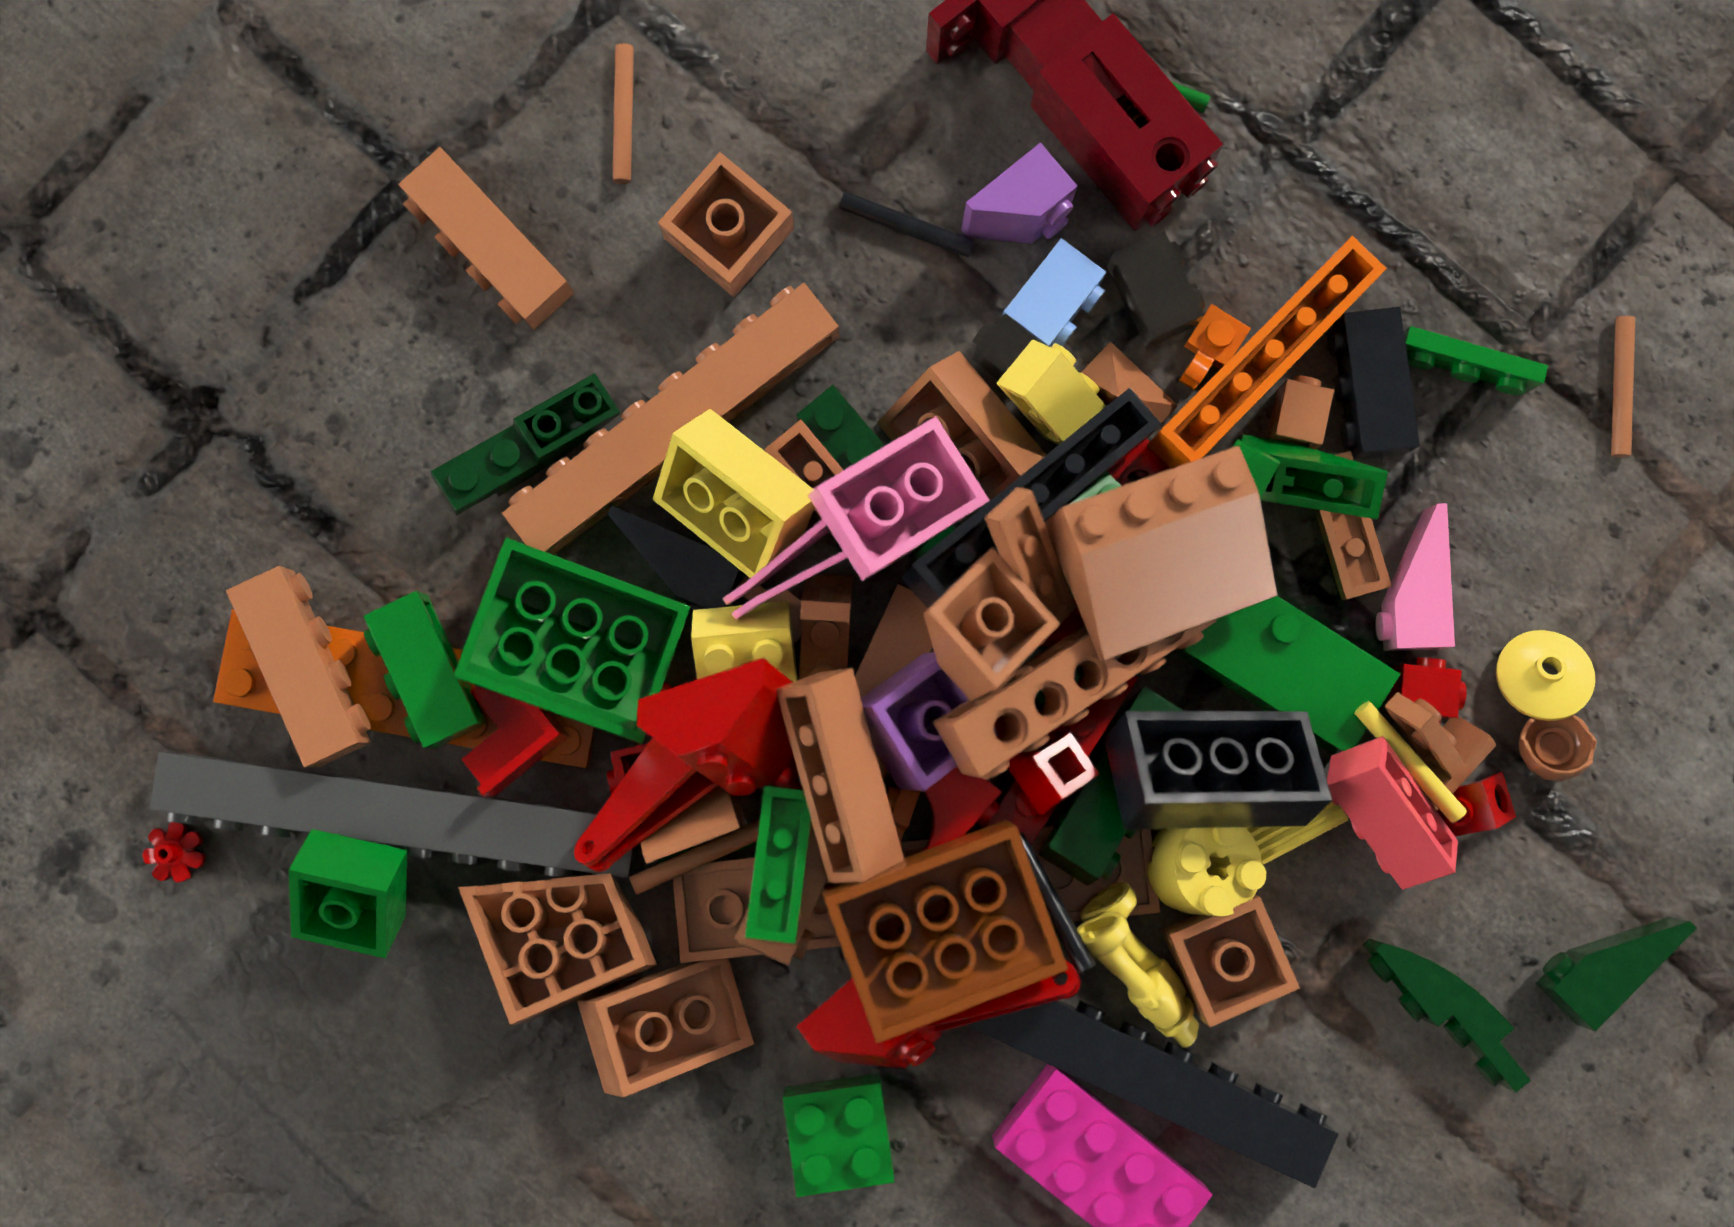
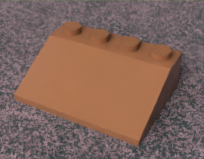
(1165, 552)

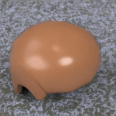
(1557, 748)

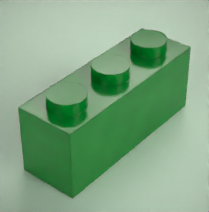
(422, 670)

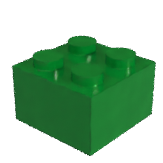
(348, 893)
(838, 1135)

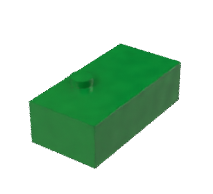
(1293, 664)

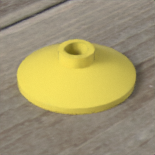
(1534, 690)

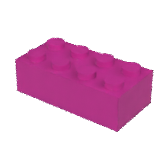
(1096, 1158)

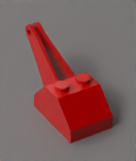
(703, 736)
(844, 1033)

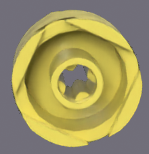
(1205, 869)

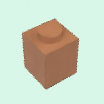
(1301, 412)

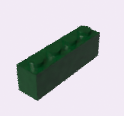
(1091, 823)

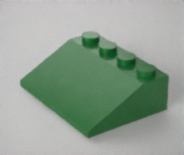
(570, 639)

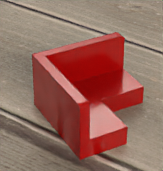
(520, 742)

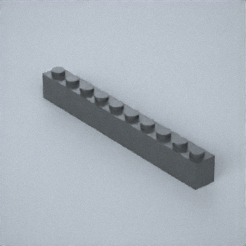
(375, 812)

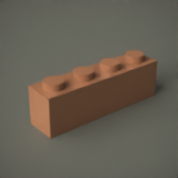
(486, 238)
(300, 666)
(840, 775)

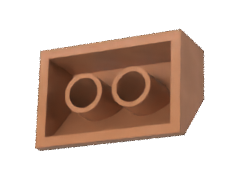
(974, 419)

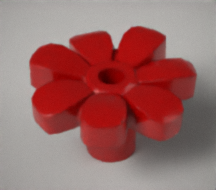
(174, 852)

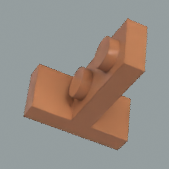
(825, 623)
(1448, 750)

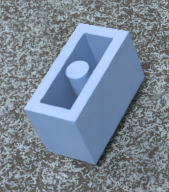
(1056, 294)

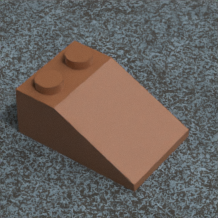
(664, 1025)

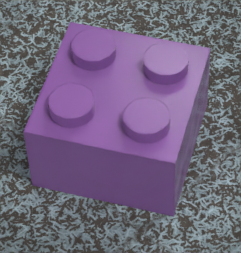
(902, 720)

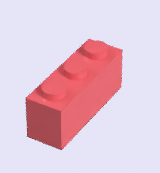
(1392, 813)

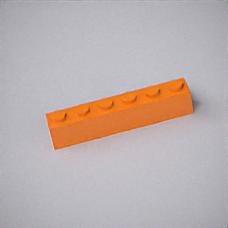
(1267, 355)

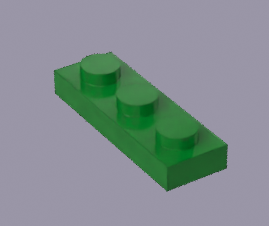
(1473, 362)
(779, 866)

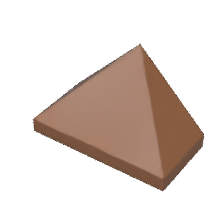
(1117, 373)

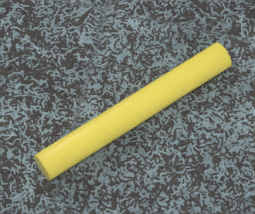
(1414, 764)

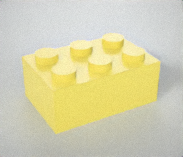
(732, 493)

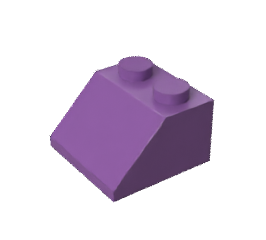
(1022, 201)

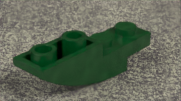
(526, 446)
(1440, 996)

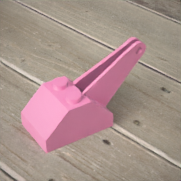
(882, 508)

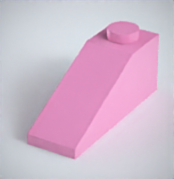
(1419, 603)

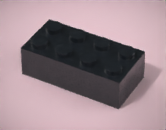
(1216, 769)

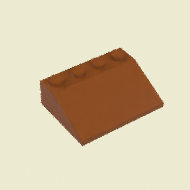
(944, 930)

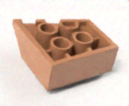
(556, 940)

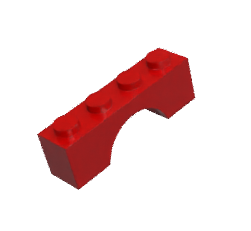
(1050, 771)
(958, 804)

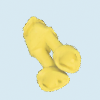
(1149, 980)

